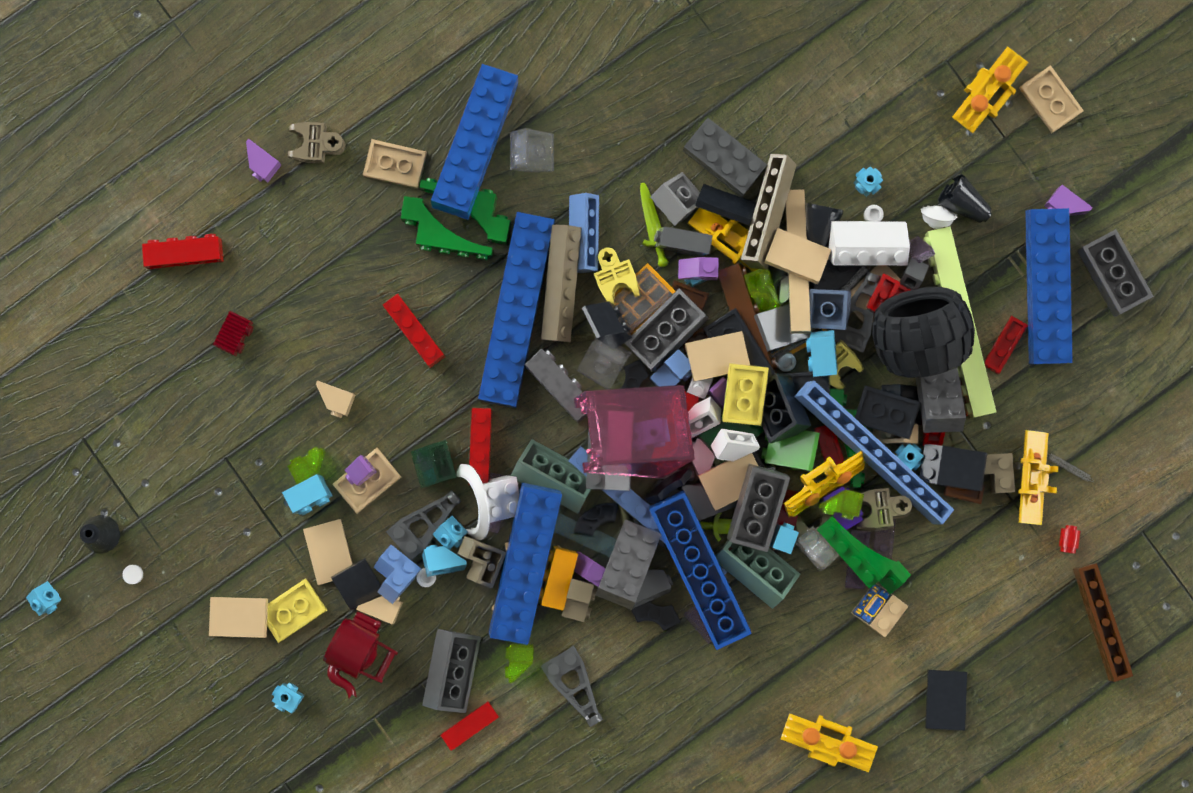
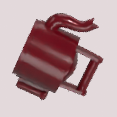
(354, 651)

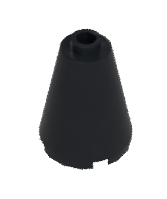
(964, 200)
(819, 222)
(100, 534)

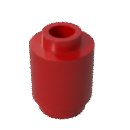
(1069, 539)

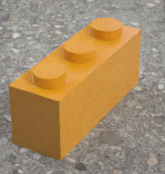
(557, 577)

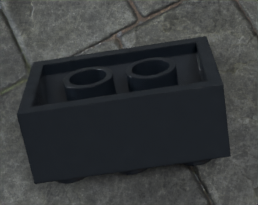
(782, 412)

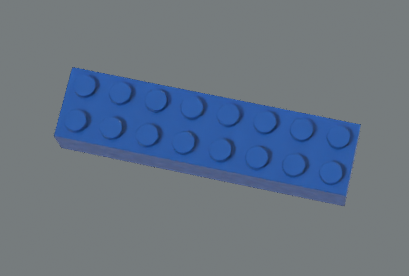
(474, 141)
(1048, 286)
(525, 563)
(700, 570)

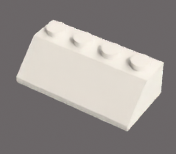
(869, 243)

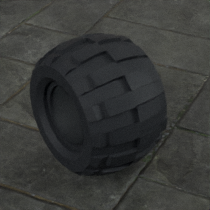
(923, 332)

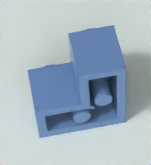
(672, 371)
(399, 573)

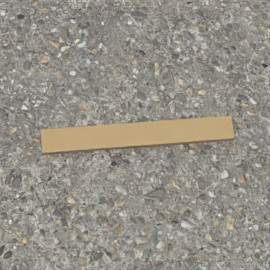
(798, 286)

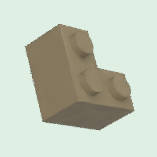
(1001, 473)
(486, 561)
(578, 600)

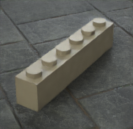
(768, 210)
(561, 283)

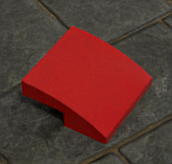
(885, 289)

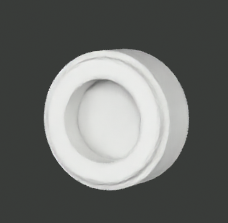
(873, 213)
(786, 361)
(132, 574)
(423, 580)

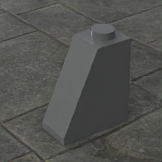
(683, 241)
(701, 502)
(654, 586)

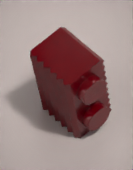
(233, 333)

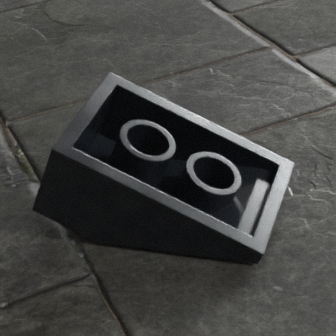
(953, 467)

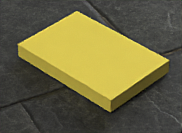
(745, 394)
(294, 610)

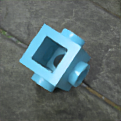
(865, 187)
(914, 450)
(450, 533)
(44, 599)
(294, 697)

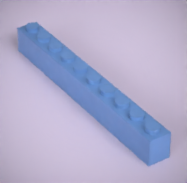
(874, 452)

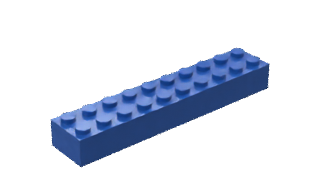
(516, 310)

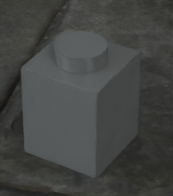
(913, 274)

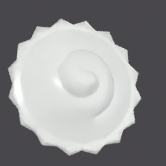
(938, 216)

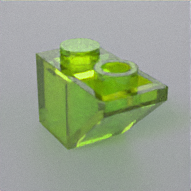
(762, 289)
(307, 466)
(845, 502)
(520, 659)

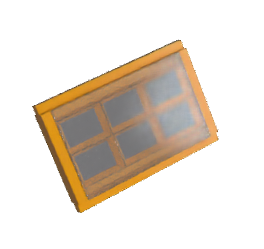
(653, 294)

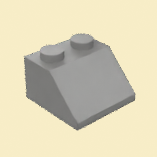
(676, 198)

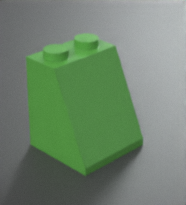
(792, 453)

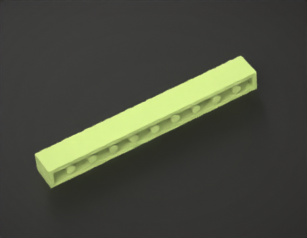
(949, 275)

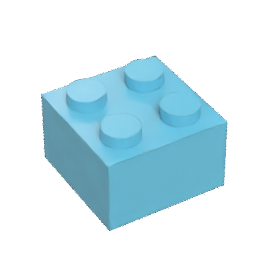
(823, 353)
(307, 494)

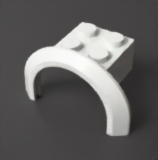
(495, 499)

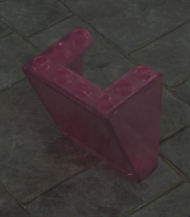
(637, 431)

